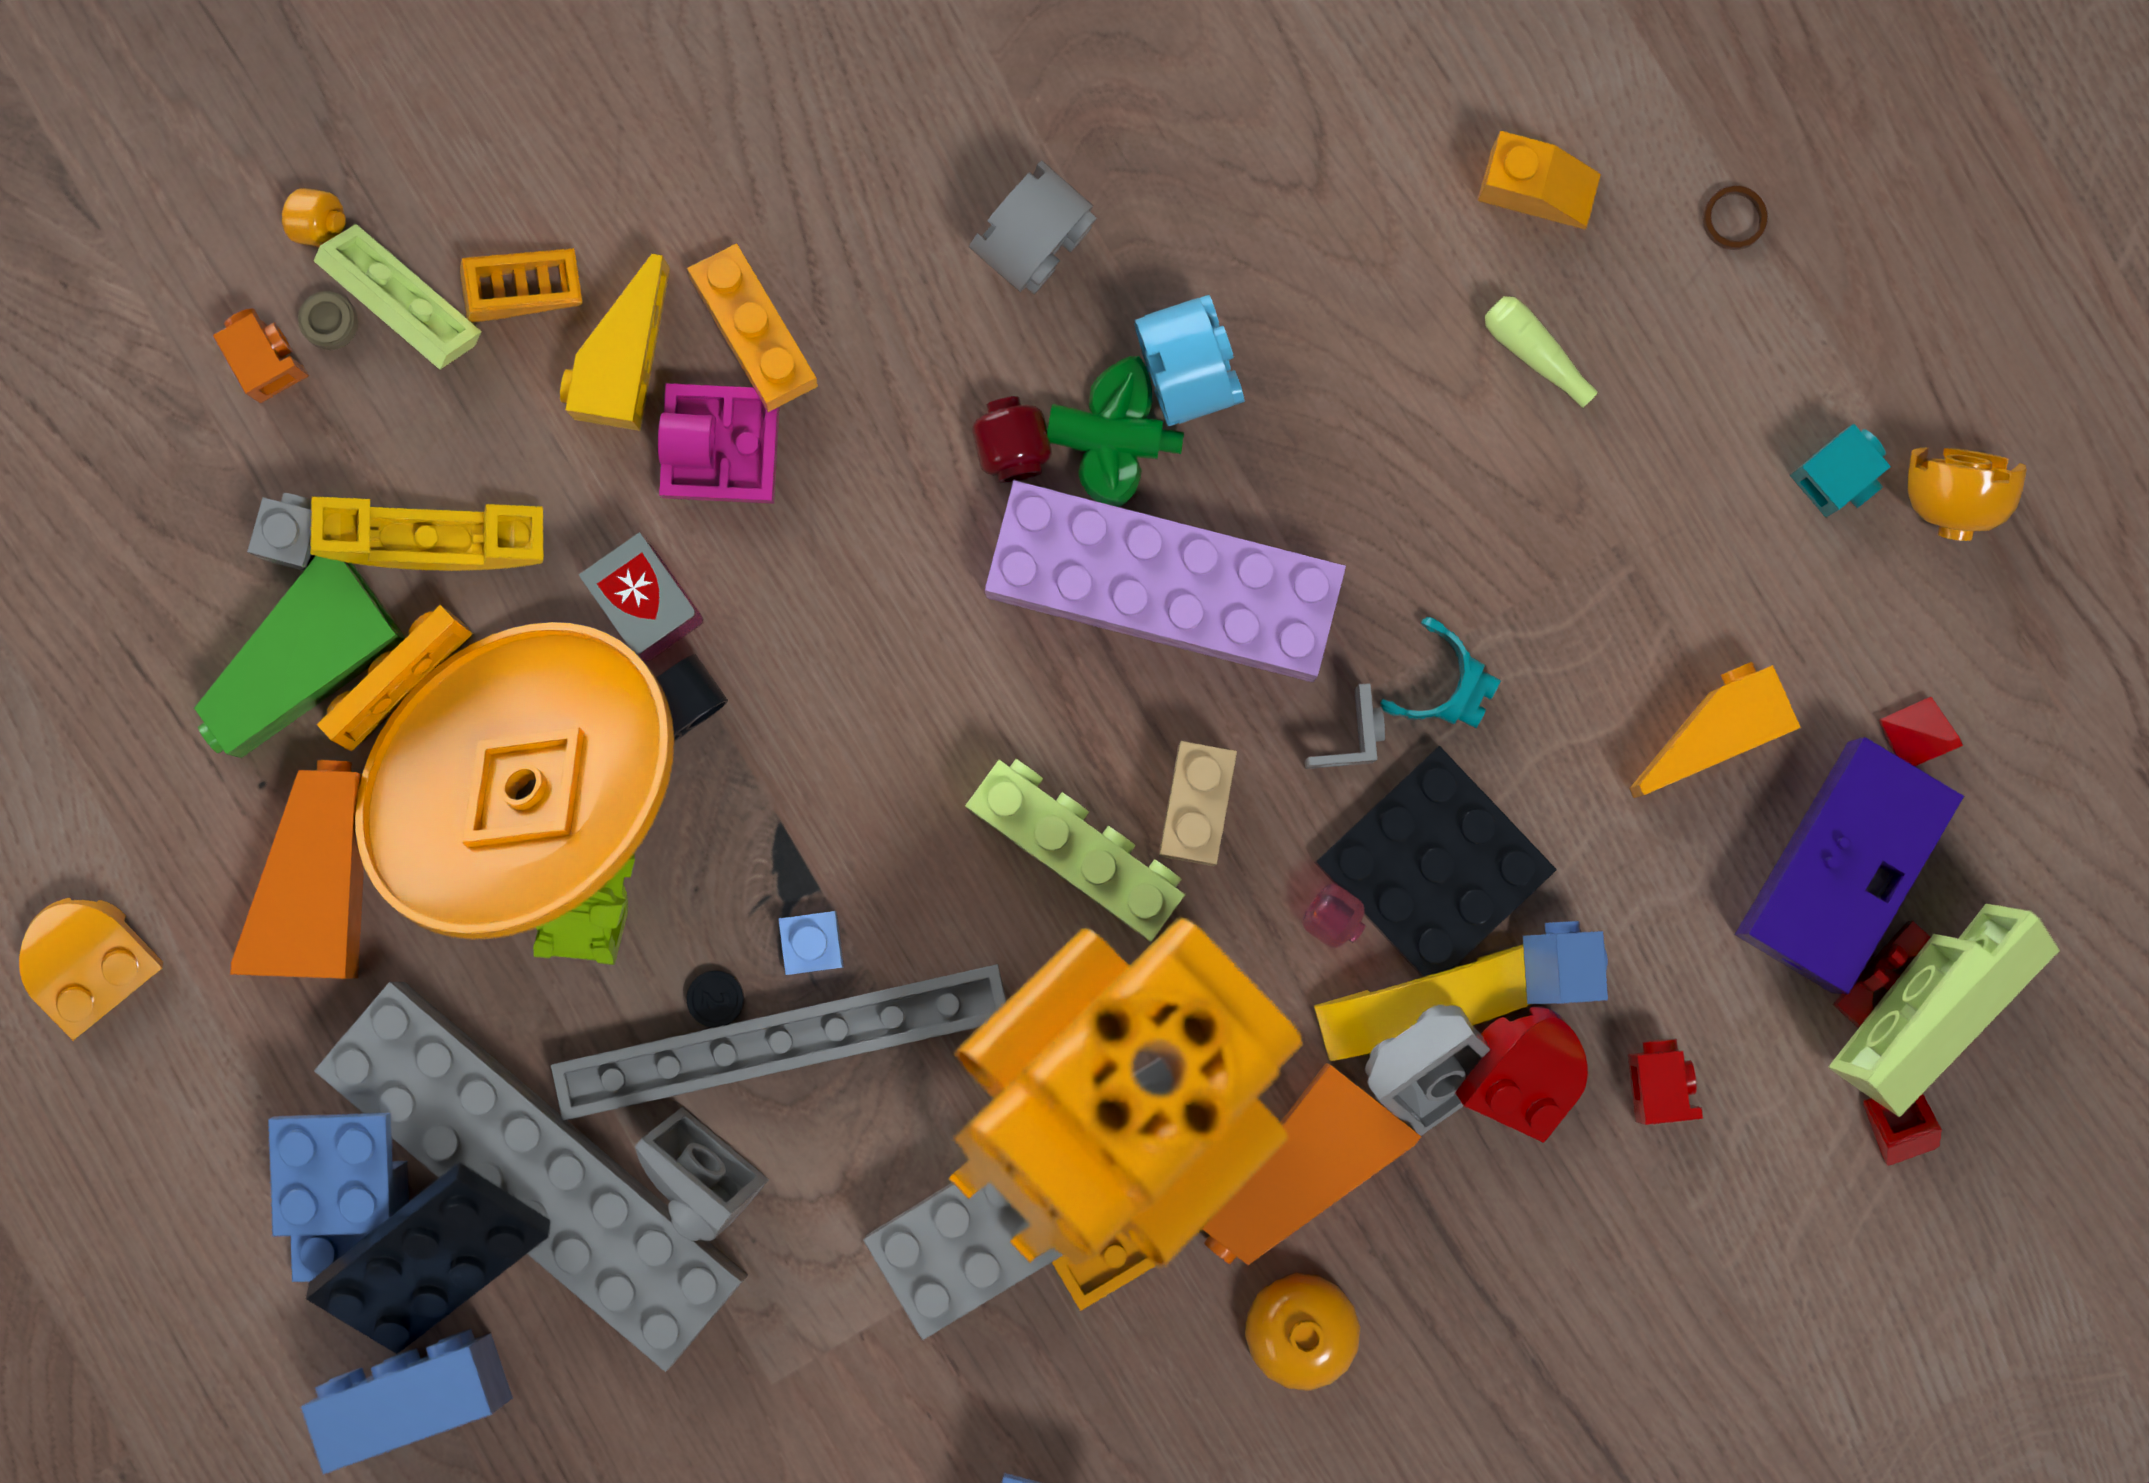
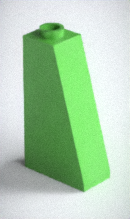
(301, 654)

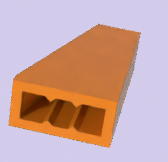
(311, 886)
(1331, 1148)

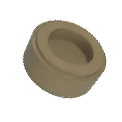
(328, 320)

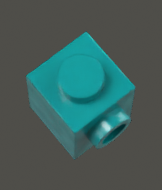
(1843, 471)

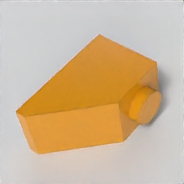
(1539, 180)

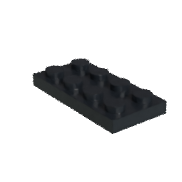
(428, 1258)

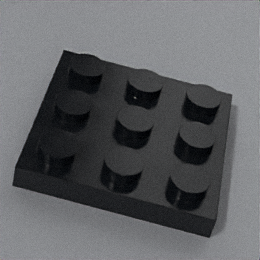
(1436, 865)

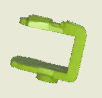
(591, 928)

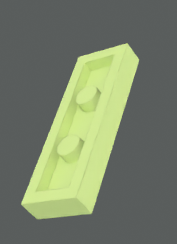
(397, 296)

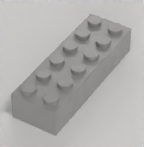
(958, 1251)

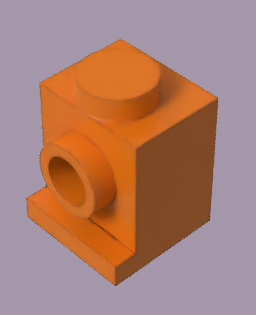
(258, 355)

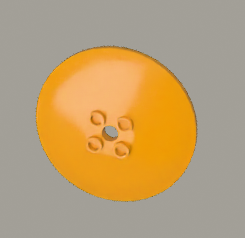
(446, 770)

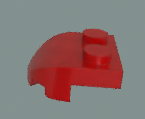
(1529, 1074)

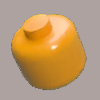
(312, 217)

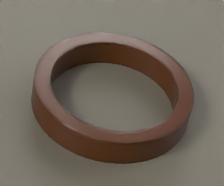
(1754, 198)

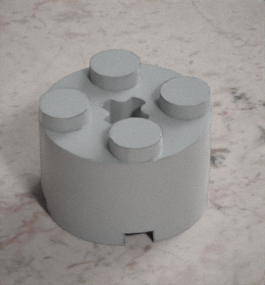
(1032, 227)

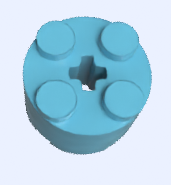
(1189, 360)

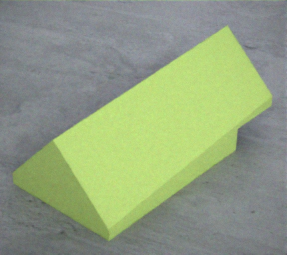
(1943, 1004)

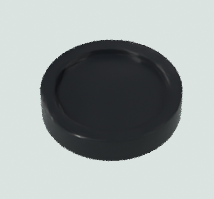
(715, 999)

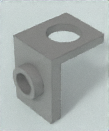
(1370, 730)

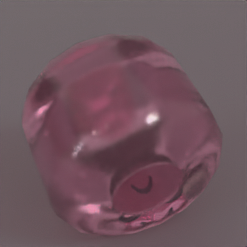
(1334, 916)

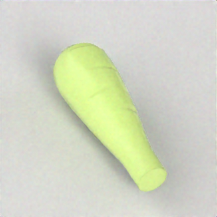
(1530, 341)

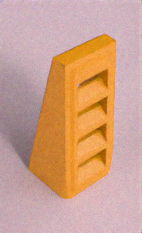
(496, 266)

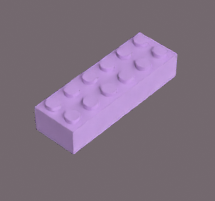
(1164, 581)

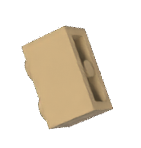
(1197, 803)

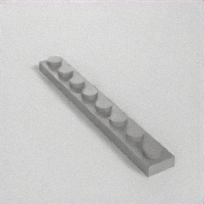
(777, 1042)

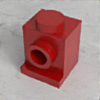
(1662, 1084)

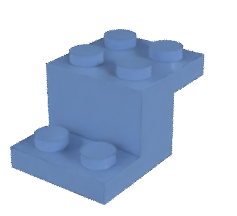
(332, 1184)

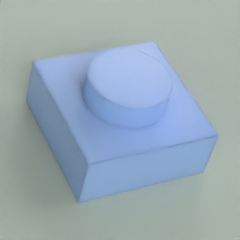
(811, 943)

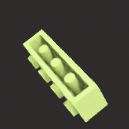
(1075, 850)

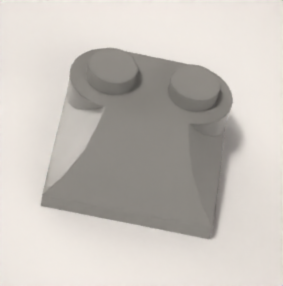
(1425, 1066)
(698, 1176)

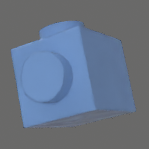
(1565, 965)

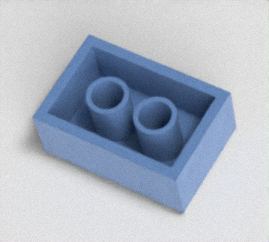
(405, 1399)

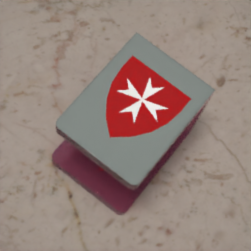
(642, 597)

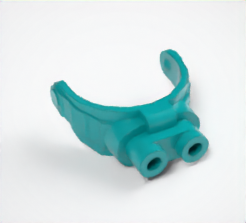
(1470, 689)

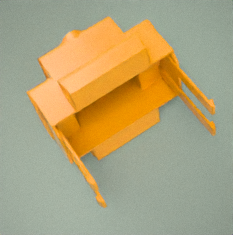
(1075, 1131)

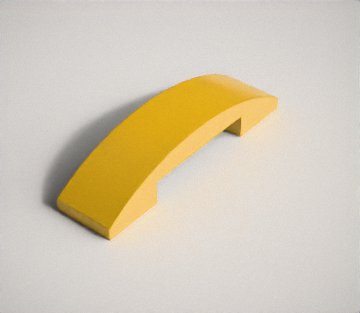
(426, 538)
(1481, 989)

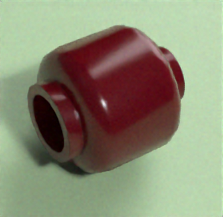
(1011, 440)

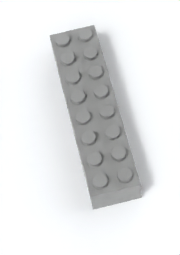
(606, 1229)

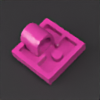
(717, 444)

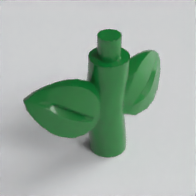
(1114, 432)

